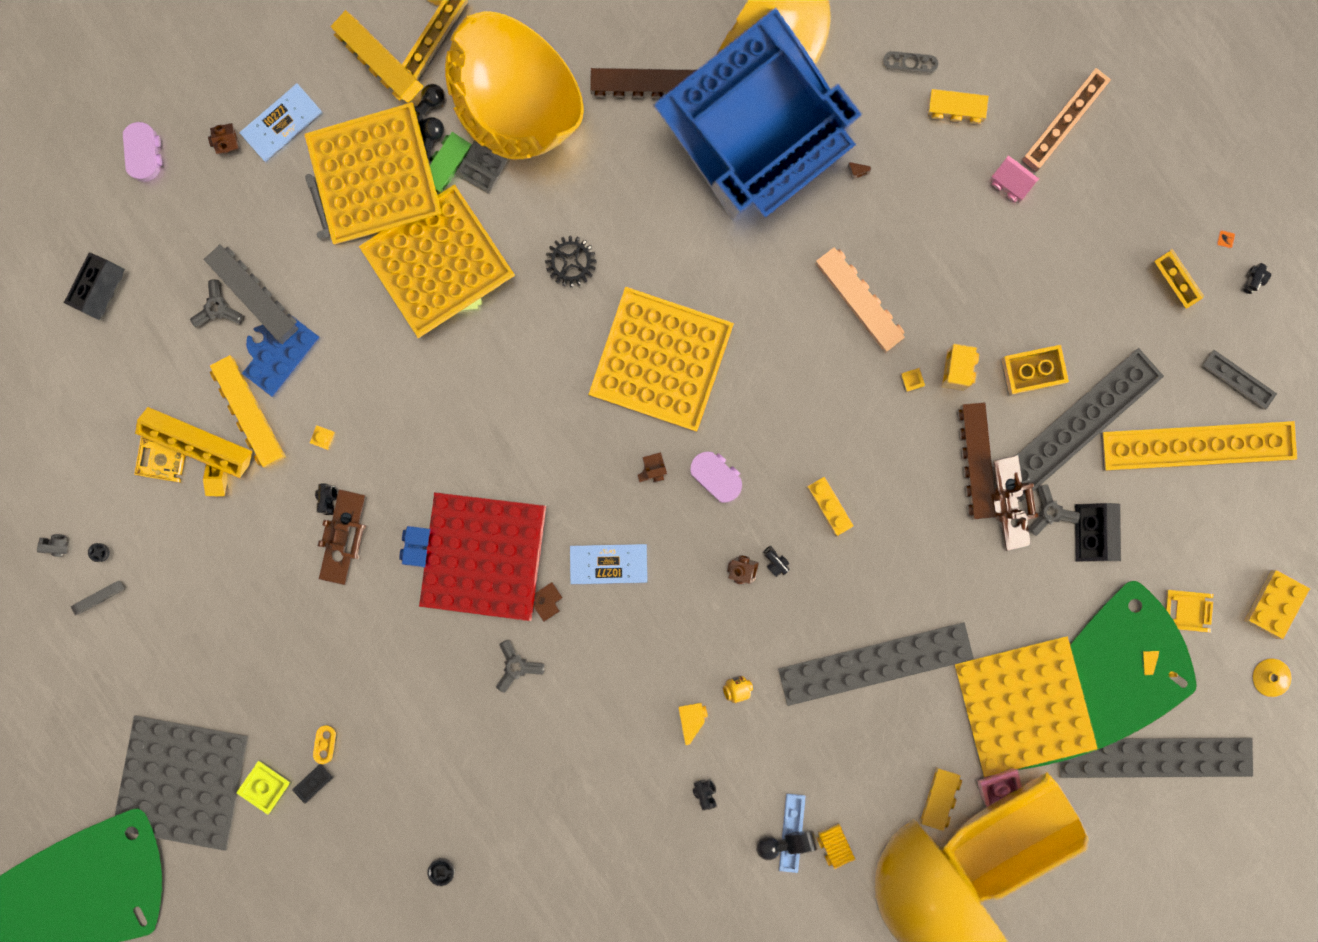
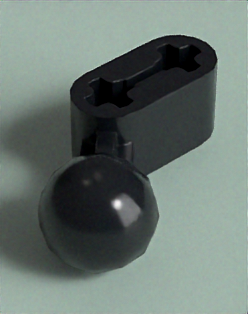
(431, 96)
(431, 130)
(795, 842)

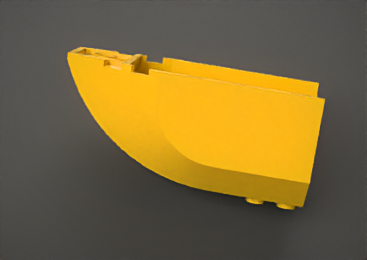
(1017, 839)

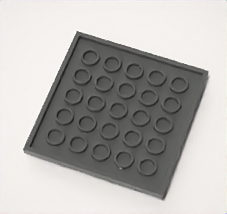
(182, 780)

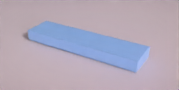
(792, 823)

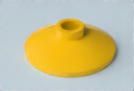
(1262, 677)

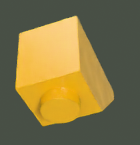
(214, 481)
(692, 720)

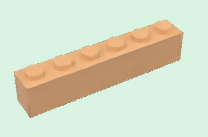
(1066, 120)
(860, 300)

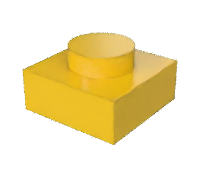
(912, 379)
(322, 437)

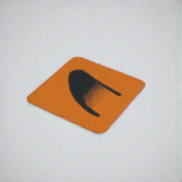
(1226, 239)

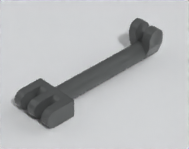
(312, 185)

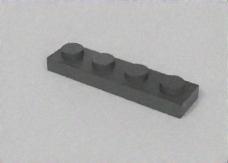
(1239, 379)

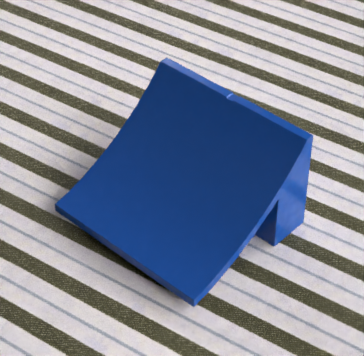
(760, 118)

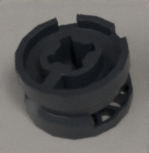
(441, 872)

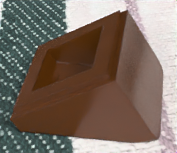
(858, 170)

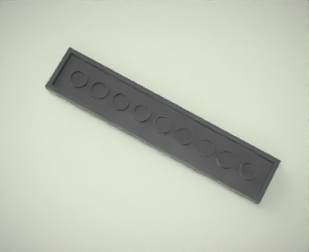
(1087, 418)
(875, 664)
(1164, 759)

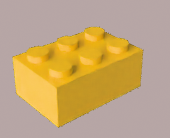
(959, 367)
(1035, 370)
(1277, 604)

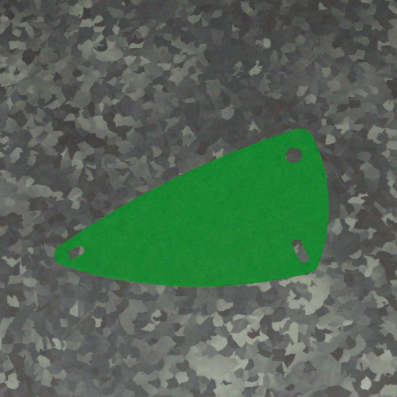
(1112, 666)
(85, 886)

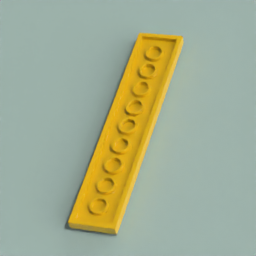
(1199, 445)

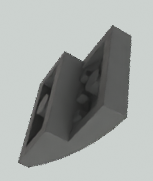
(481, 167)

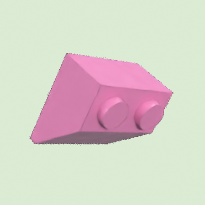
(1013, 179)
(998, 786)

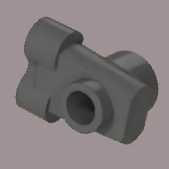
(56, 546)

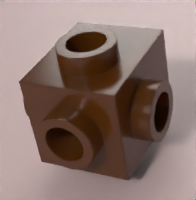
(223, 138)
(742, 570)

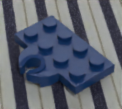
(276, 361)

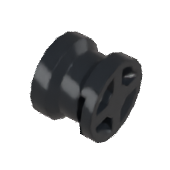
(95, 551)

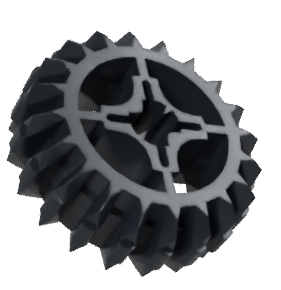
(563, 256)

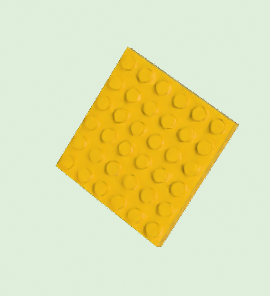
(373, 173)
(437, 263)
(661, 359)
(1026, 706)

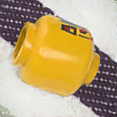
(737, 689)

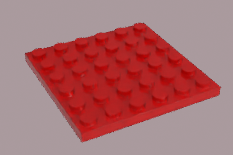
(482, 556)

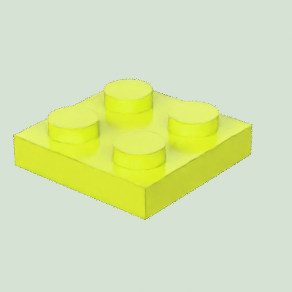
(263, 787)

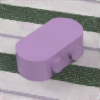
(141, 151)
(716, 476)

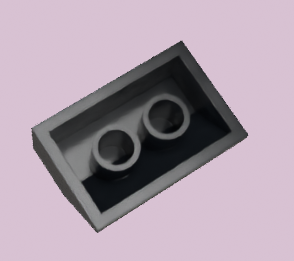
(94, 286)
(1098, 532)

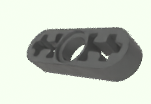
(924, 68)
(97, 598)

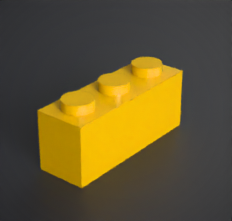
(957, 106)
(1179, 278)
(830, 506)
(940, 799)

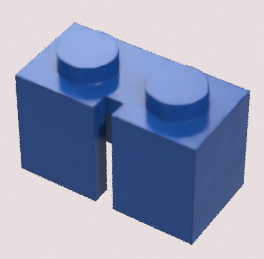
(415, 546)

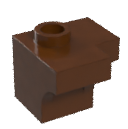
(653, 468)
(545, 601)

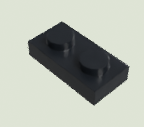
(312, 783)

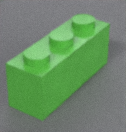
(448, 160)

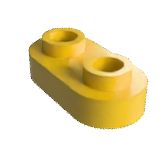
(324, 744)

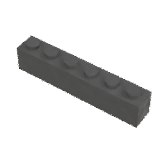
(251, 294)

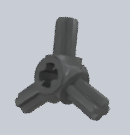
(223, 309)
(1045, 519)
(511, 657)

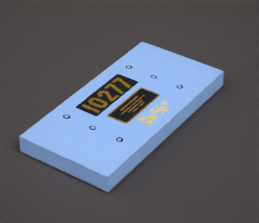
(281, 122)
(608, 564)

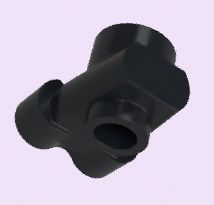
(1258, 276)
(325, 495)
(777, 564)
(704, 791)

